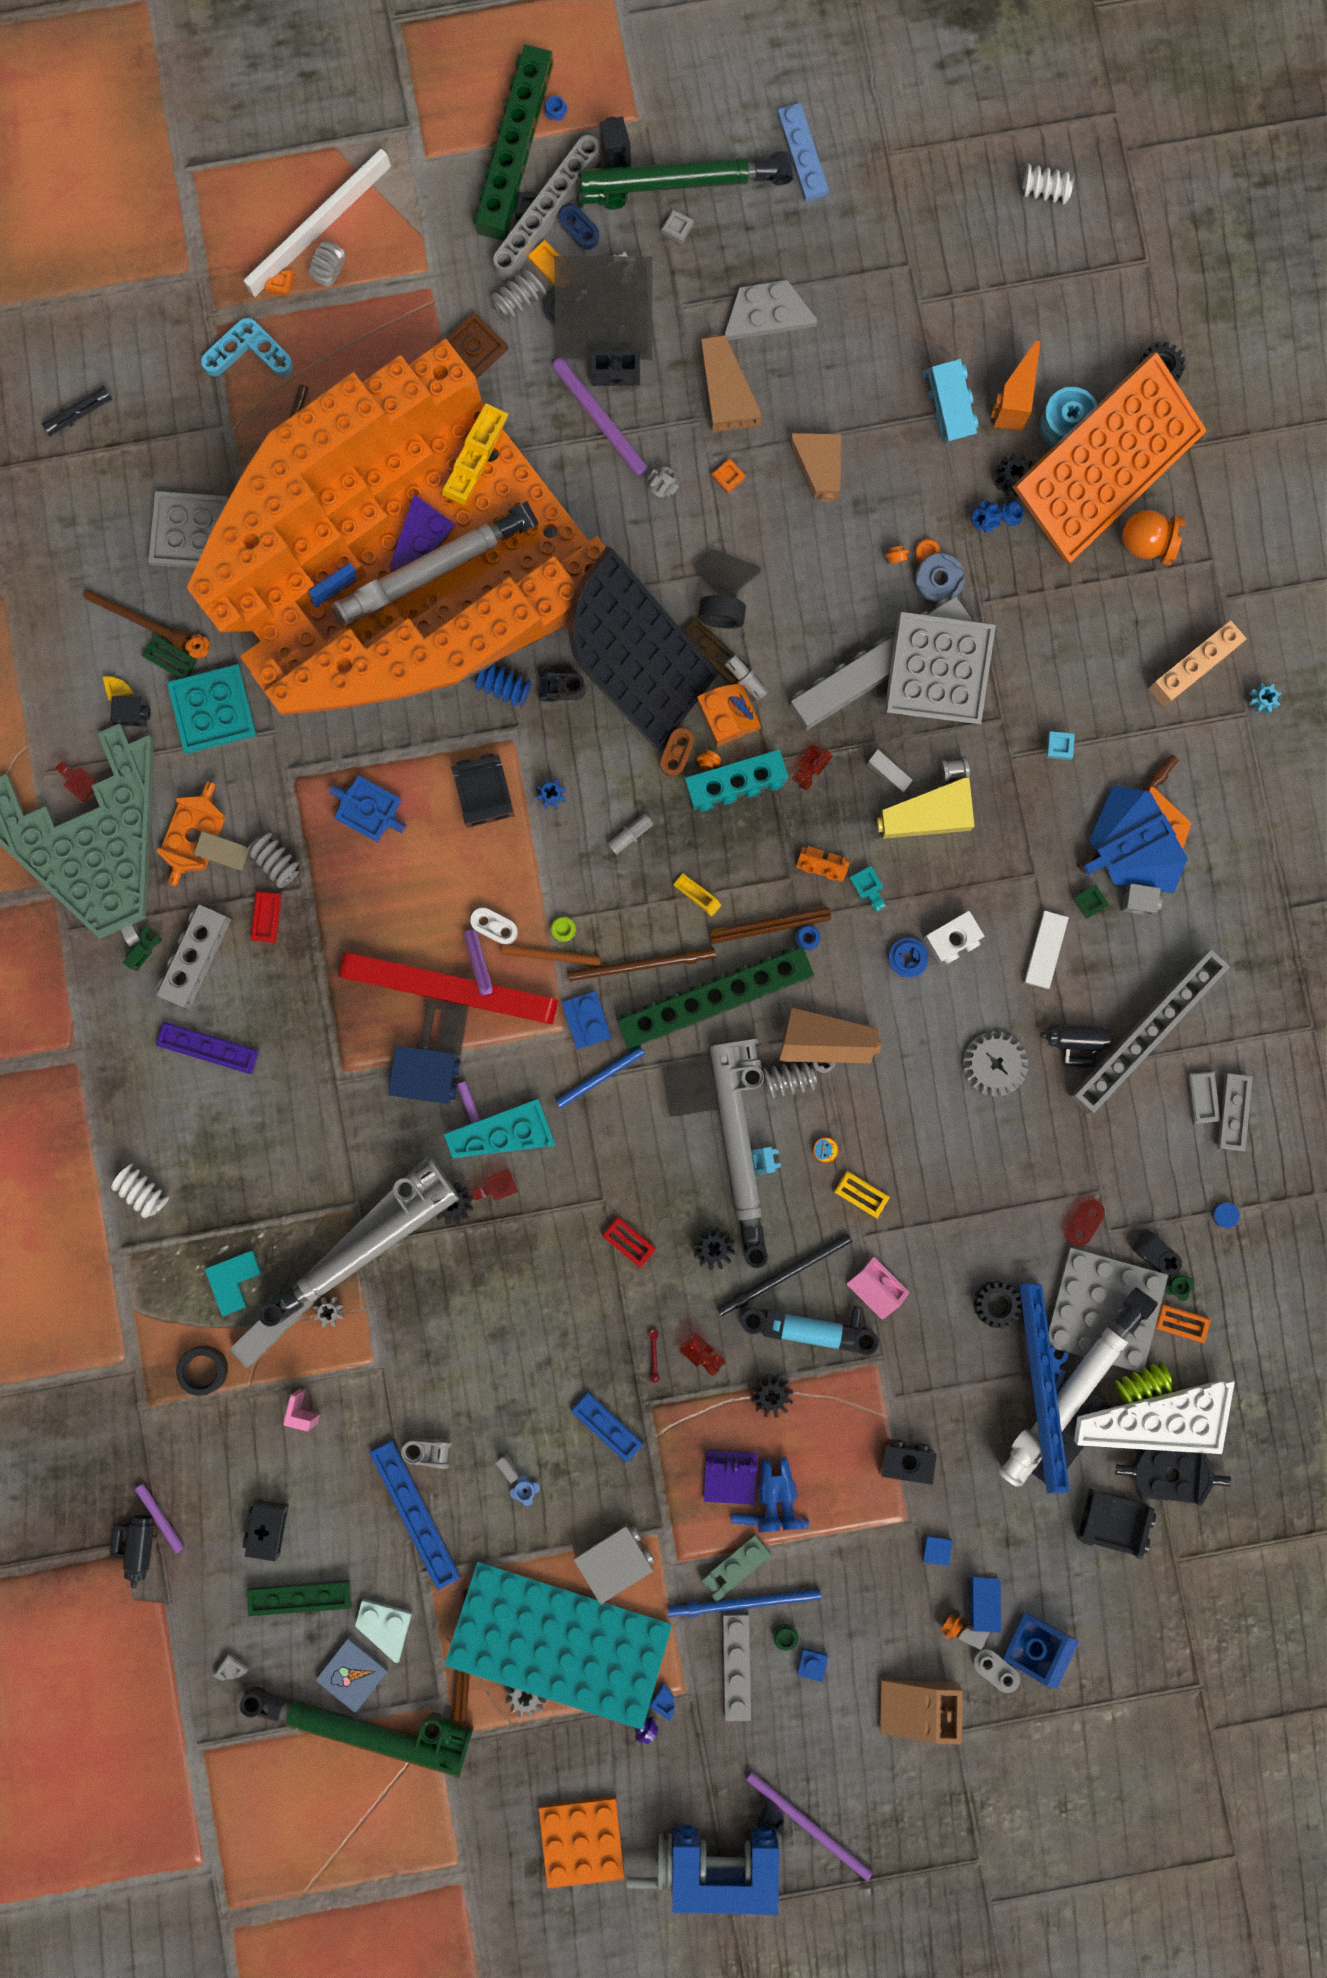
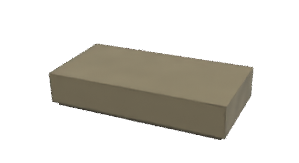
(221, 851)

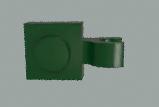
(139, 954)

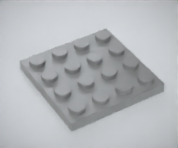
(939, 668)
(1092, 1297)

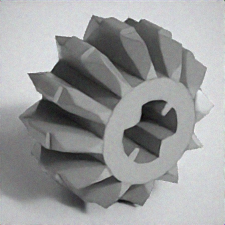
(327, 263)
(524, 1705)

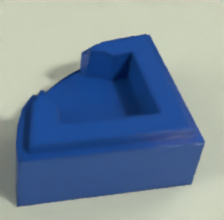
(663, 1702)

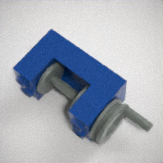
(717, 1883)

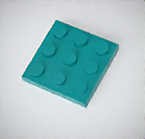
(212, 709)

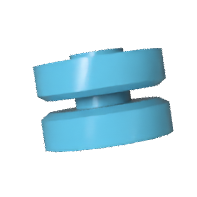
(1064, 412)

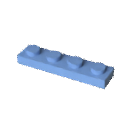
(803, 152)

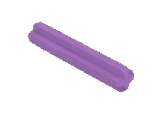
(478, 962)

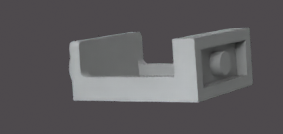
(615, 1563)

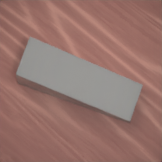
(889, 771)

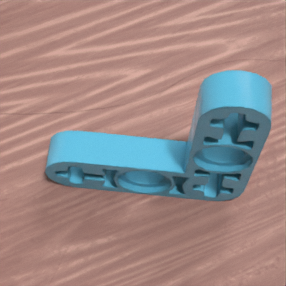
(251, 342)

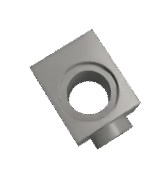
(1142, 900)

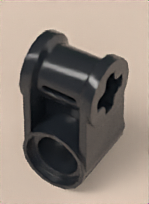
(555, 687)
(1154, 1251)

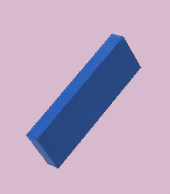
(607, 1427)

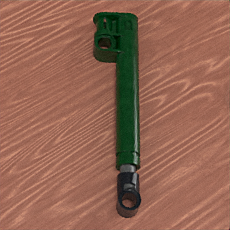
(613, 184)
(435, 1751)

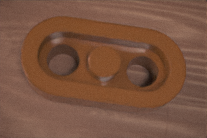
(677, 753)

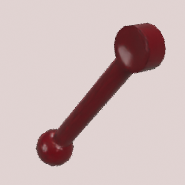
(654, 1377)

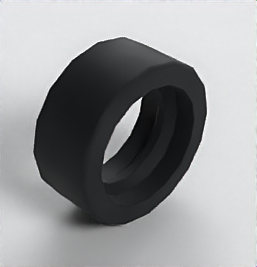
(722, 611)
(182, 1372)

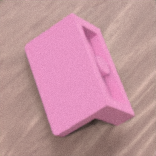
(878, 1288)
(299, 1418)

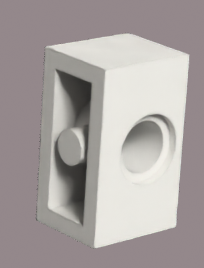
(939, 942)

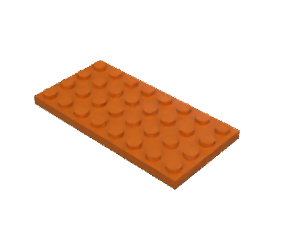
(1110, 458)

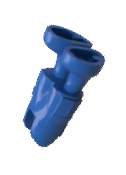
(776, 1490)

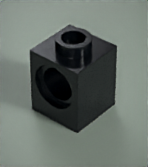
(130, 711)

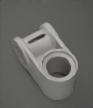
(429, 1452)

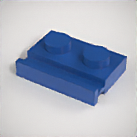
(586, 1020)

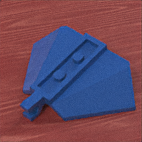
(1136, 842)

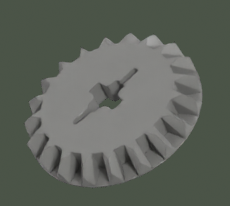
(994, 1081)

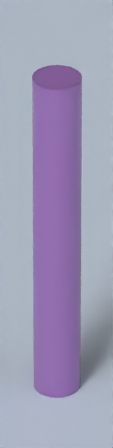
(468, 1102)
(159, 1518)

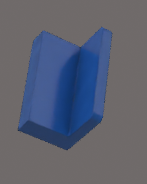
(985, 1604)

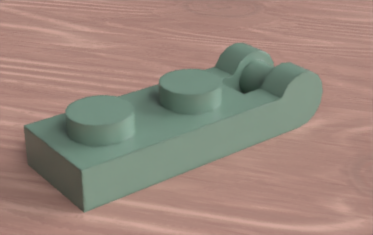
(736, 1567)

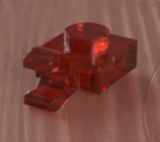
(811, 763)
(78, 781)
(499, 1186)
(699, 1352)

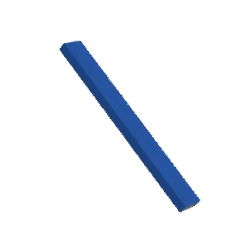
(1044, 1388)

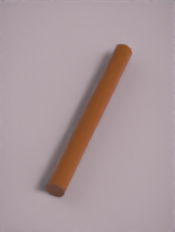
(551, 955)

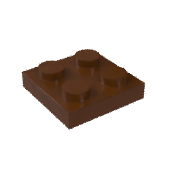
(477, 344)

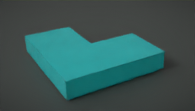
(226, 1278)

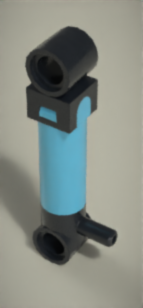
(812, 1331)

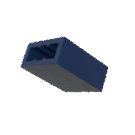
(424, 1075)

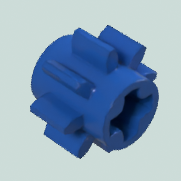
(986, 516)
(553, 800)

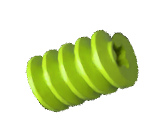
(1144, 1384)

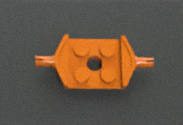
(190, 814)

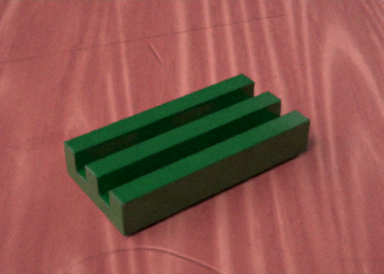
(152, 648)

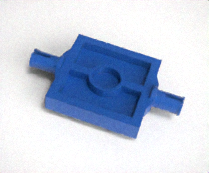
(368, 809)

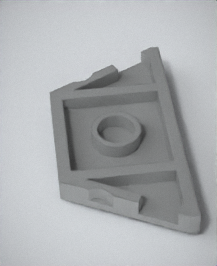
(768, 310)

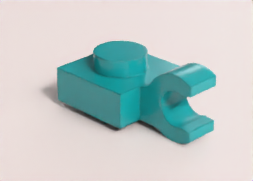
(867, 885)

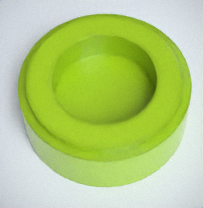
(563, 929)

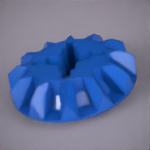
(919, 954)

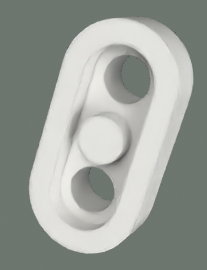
(495, 925)

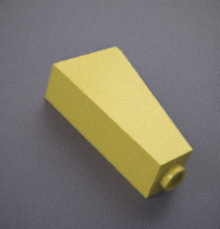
(934, 812)

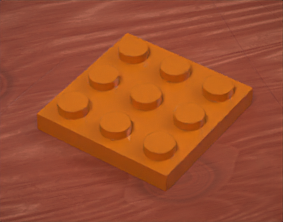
(581, 1842)

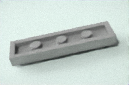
(737, 1667)

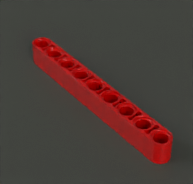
(447, 988)

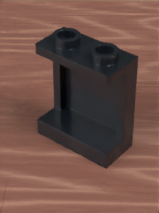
(483, 790)
(1116, 1523)

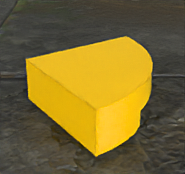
(116, 687)

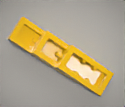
(475, 454)

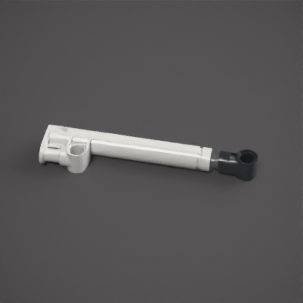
(1027, 1447)

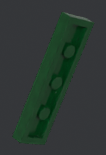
(299, 1598)

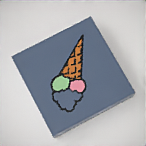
(352, 1674)

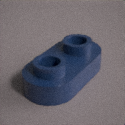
(580, 228)

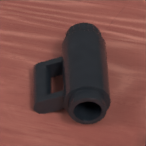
(1078, 1038)
(137, 1547)

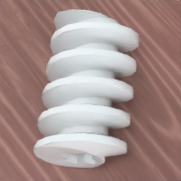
(1048, 184)
(138, 1192)

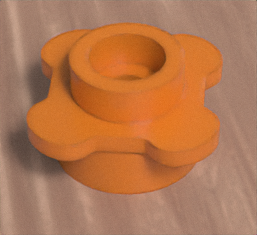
(952, 1627)

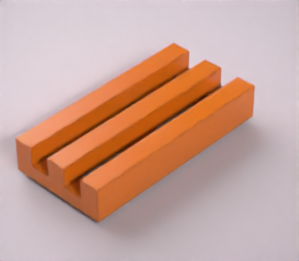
(1161, 1316)

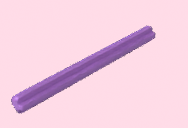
(599, 416)

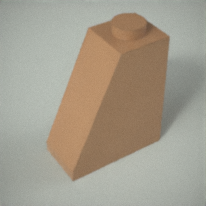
(820, 463)

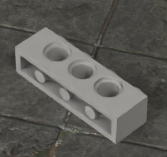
(195, 971)

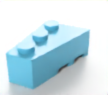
(952, 400)

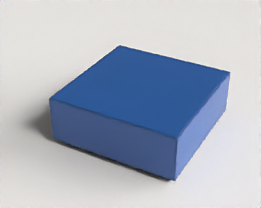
(937, 1550)

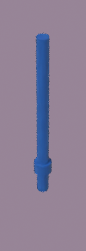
(694, 1608)

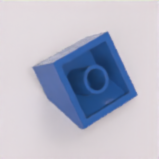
(1041, 1650)

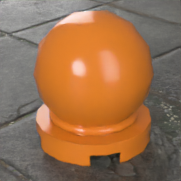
(1152, 535)

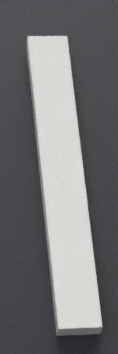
(318, 222)

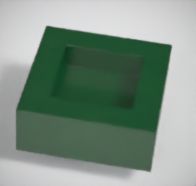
(1090, 901)

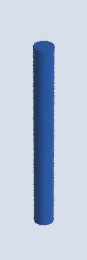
(600, 1077)

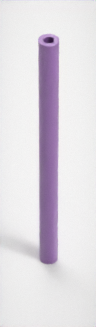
(809, 1826)

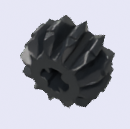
(1008, 467)
(457, 1210)
(722, 1247)
(777, 1388)

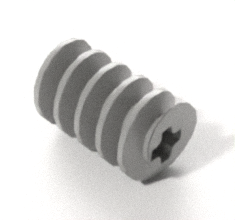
(516, 294)
(272, 860)
(790, 1078)

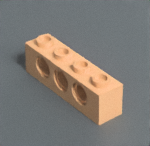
(1197, 663)

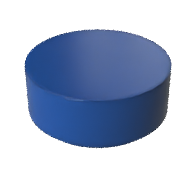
(1225, 1215)

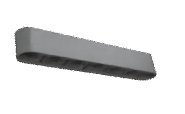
(545, 218)

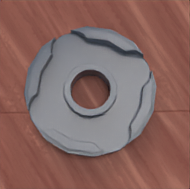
(925, 577)

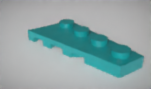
(504, 1132)

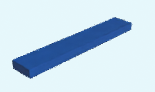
(415, 1514)

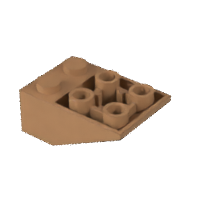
(922, 1710)

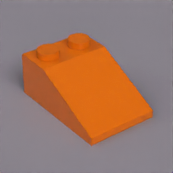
(1016, 399)

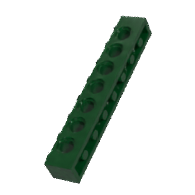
(531, 62)
(794, 957)

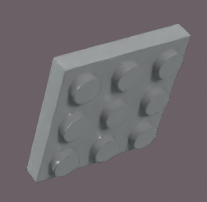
(182, 527)

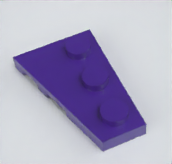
(422, 533)

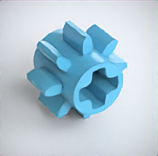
(1266, 692)

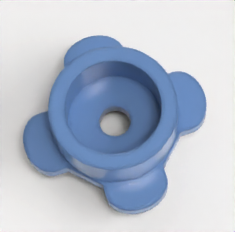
(517, 1492)

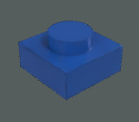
(812, 1664)

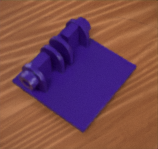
(730, 1477)

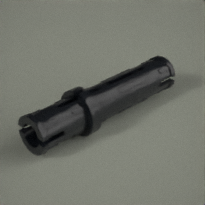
(51, 425)

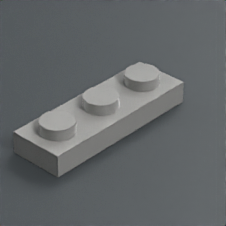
(1235, 1112)

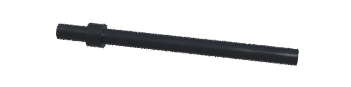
(741, 1299)

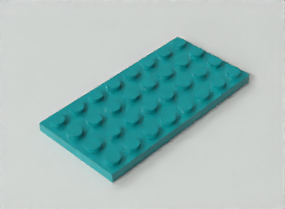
(559, 1645)

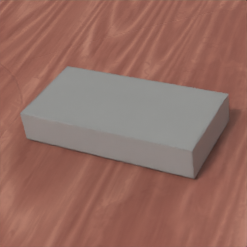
(1203, 1097)

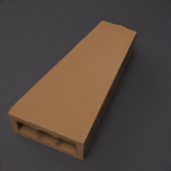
(727, 390)
(827, 1039)

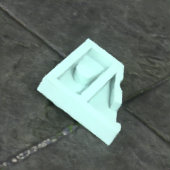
(384, 1626)

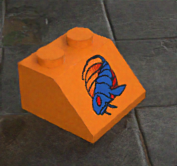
(727, 713)

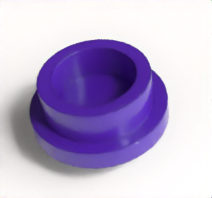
(648, 1733)

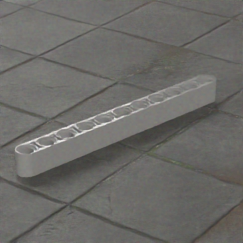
(262, 1337)

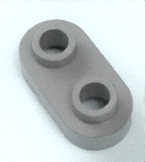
(997, 1670)

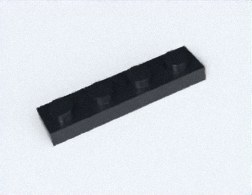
(1071, 1449)

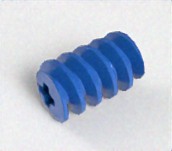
(503, 685)

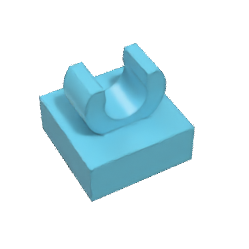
(1060, 745)
(764, 1160)

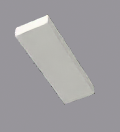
(1046, 950)

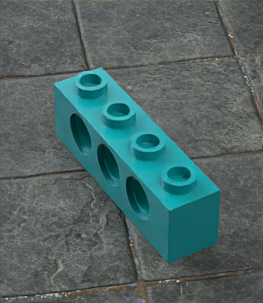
(770, 762)

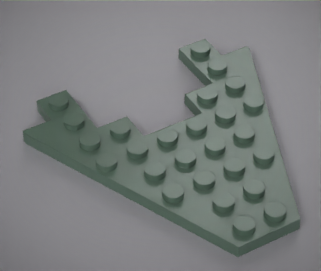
(97, 859)

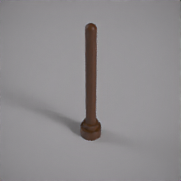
(177, 637)

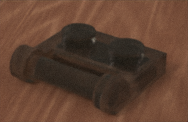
(451, 1028)

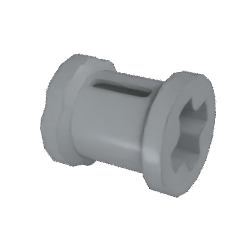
(955, 769)

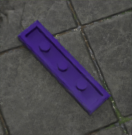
(207, 1048)

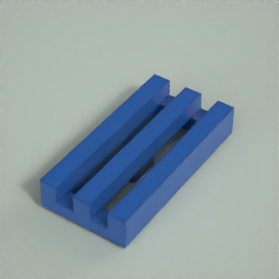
(332, 585)

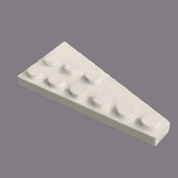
(1174, 1421)

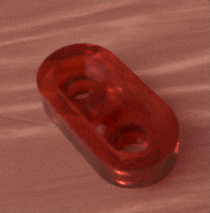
(1082, 1221)

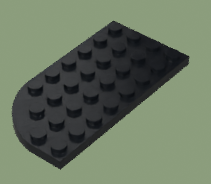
(635, 649)

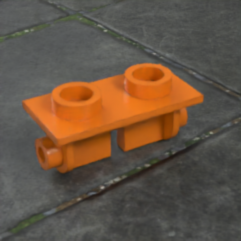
(833, 868)

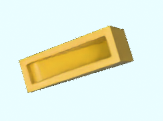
(697, 894)

